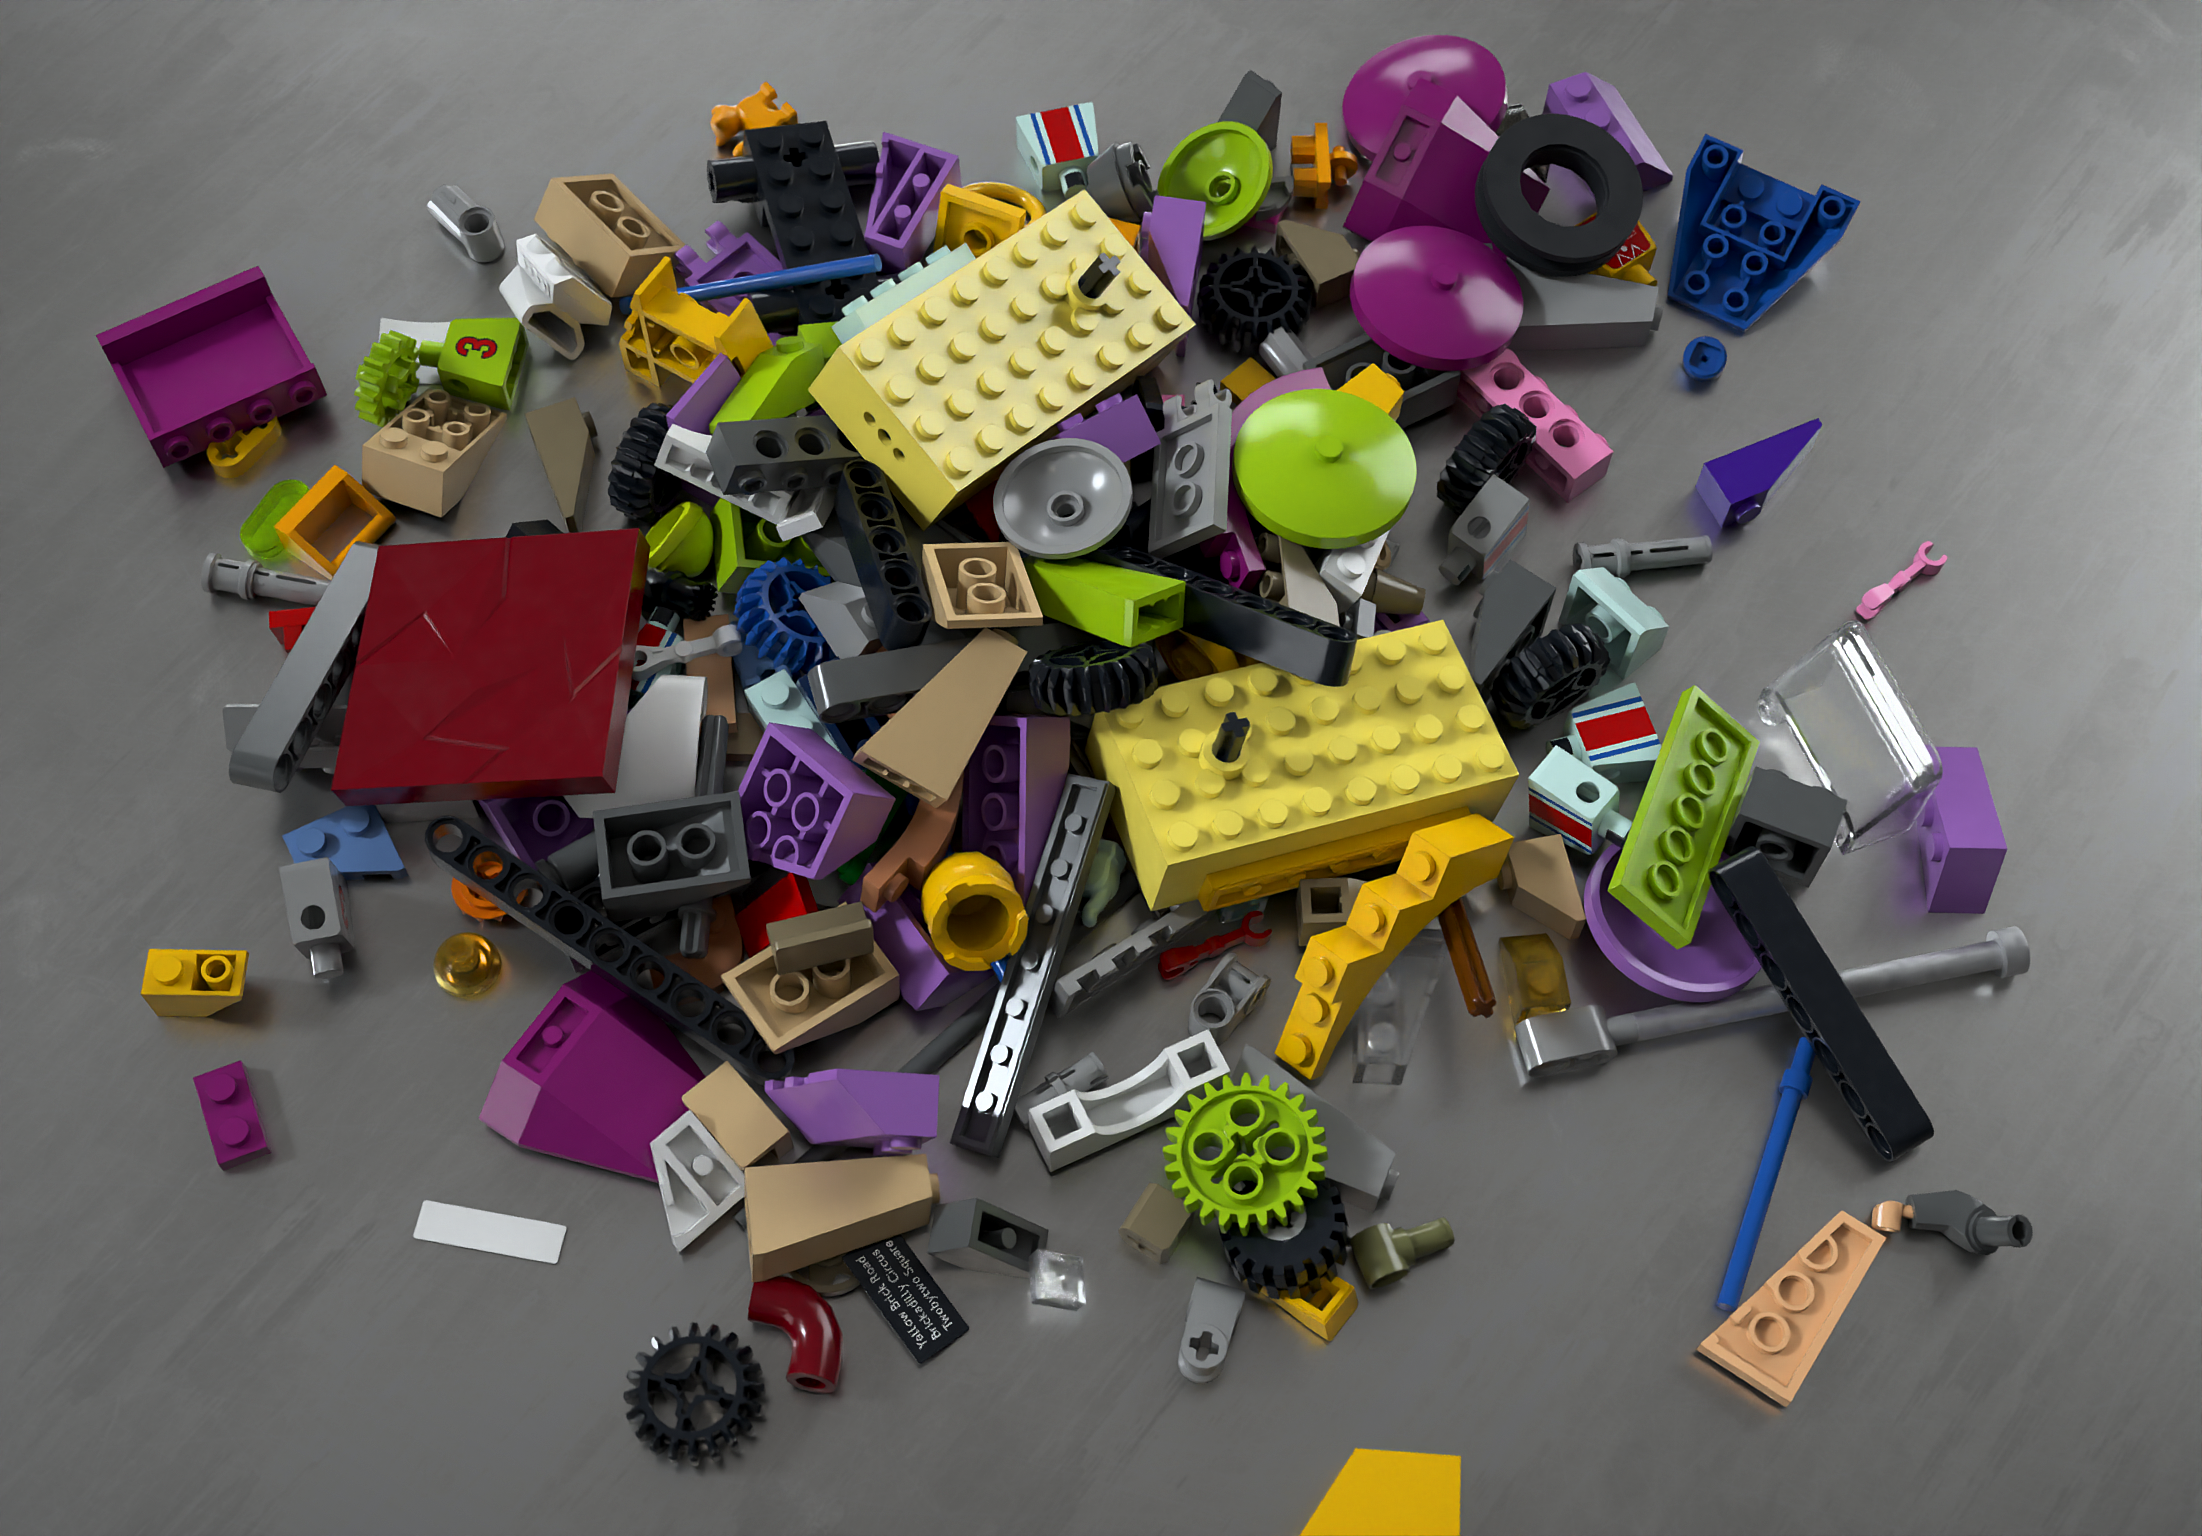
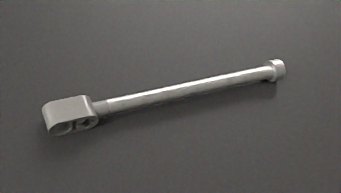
(1588, 1038)

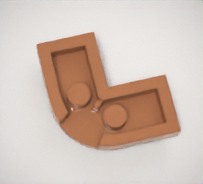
(724, 952)

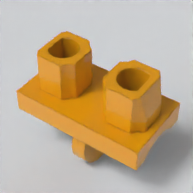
(1326, 167)

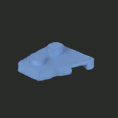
(352, 840)

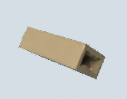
(941, 725)
(832, 1207)

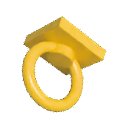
(978, 219)

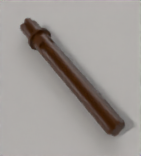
(1467, 960)

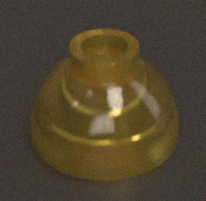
(466, 964)

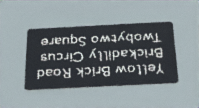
(906, 1296)

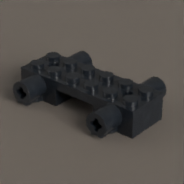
(805, 199)

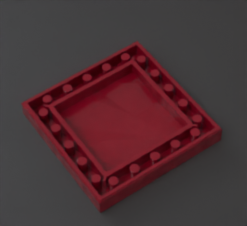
(494, 669)

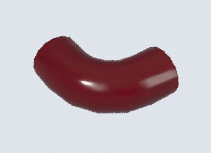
(811, 1328)

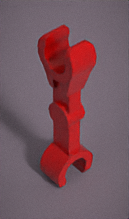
(1180, 959)

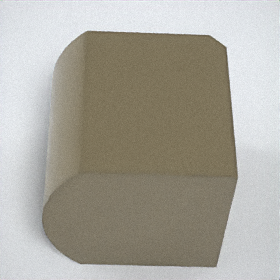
(1156, 1223)

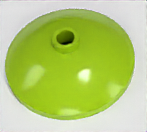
(1215, 162)

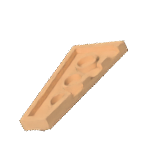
(1790, 1318)

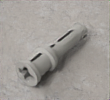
(1621, 557)
(253, 579)

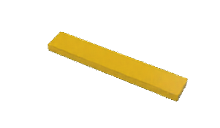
(1319, 861)

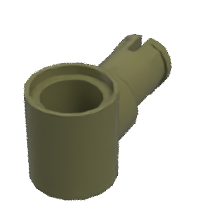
(1388, 1253)

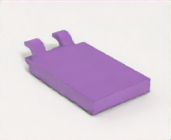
(733, 260)

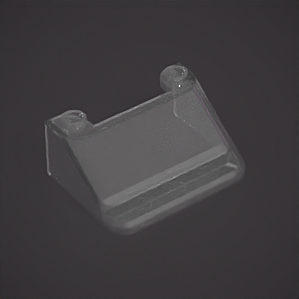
(1856, 735)

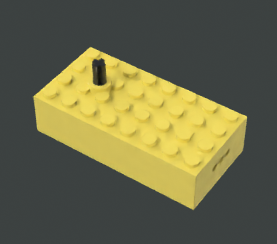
(1000, 357)
(1282, 764)

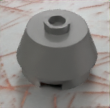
(1121, 182)

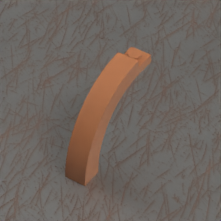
(915, 851)

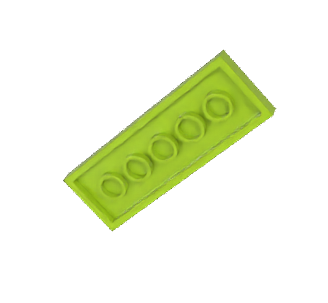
(1684, 817)

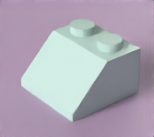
(1618, 617)

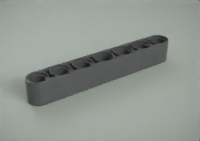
(890, 679)
(307, 680)

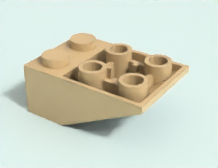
(430, 451)

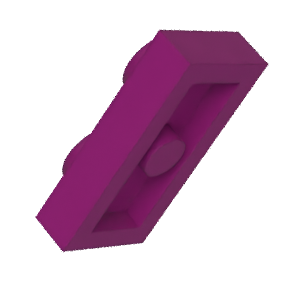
(232, 1115)

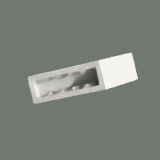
(686, 457)

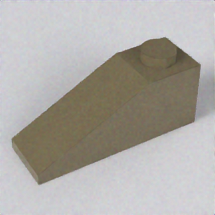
(567, 455)

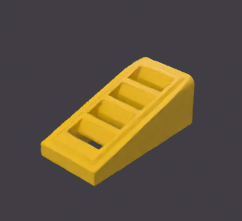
(1335, 1314)

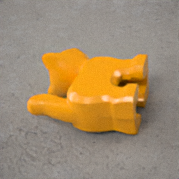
(750, 113)

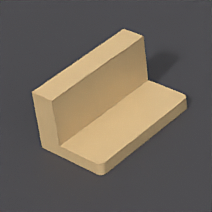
(737, 1117)

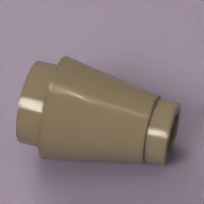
(1393, 594)

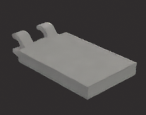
(1191, 472)

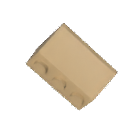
(606, 230)

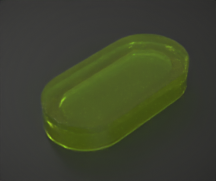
(258, 530)

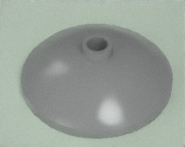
(1058, 481)

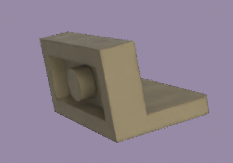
(820, 938)

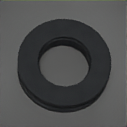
(1590, 155)

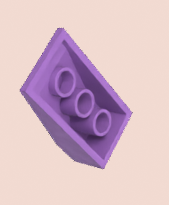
(1015, 791)

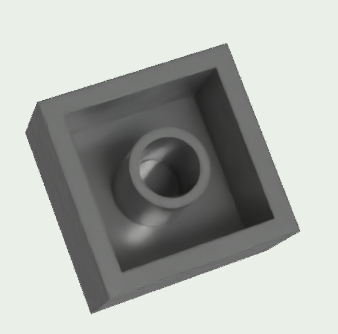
(1787, 823)

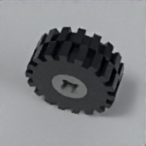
(1294, 1253)

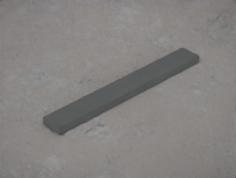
(1034, 968)

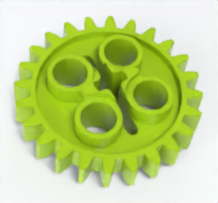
(1277, 1181)

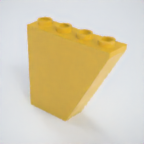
(1391, 1496)

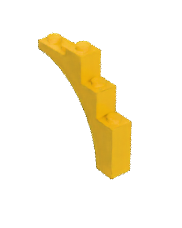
(1386, 916)

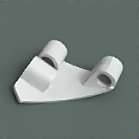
(657, 747)

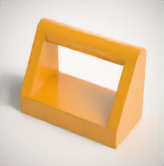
(320, 509)

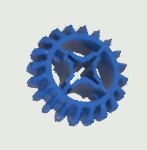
(777, 619)

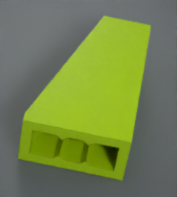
(1107, 599)

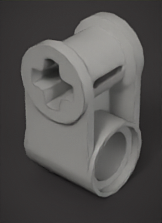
(1229, 994)
(1210, 1324)

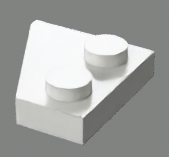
(694, 1178)

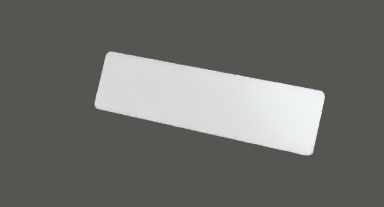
(490, 1232)

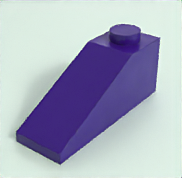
(1746, 479)

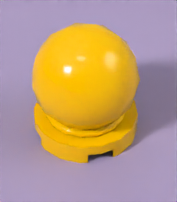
(973, 911)

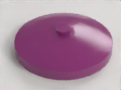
(1389, 76)
(1436, 298)

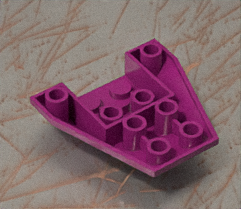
(1431, 170)
(592, 1080)

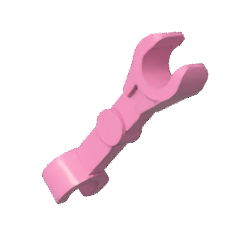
(1879, 596)

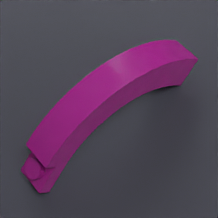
(1236, 546)

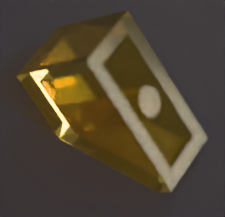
(1533, 976)

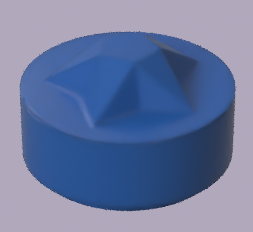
(1704, 358)

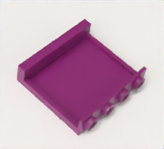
(211, 366)

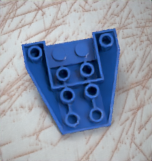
(1747, 235)

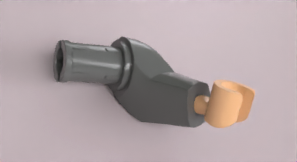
(1958, 1218)

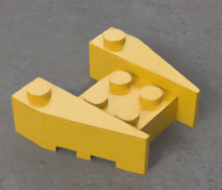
(681, 337)

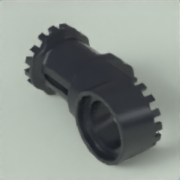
(680, 593)

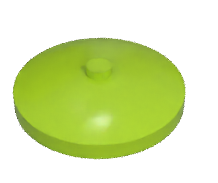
(1324, 468)

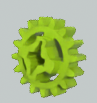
(387, 378)

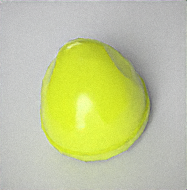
(681, 541)

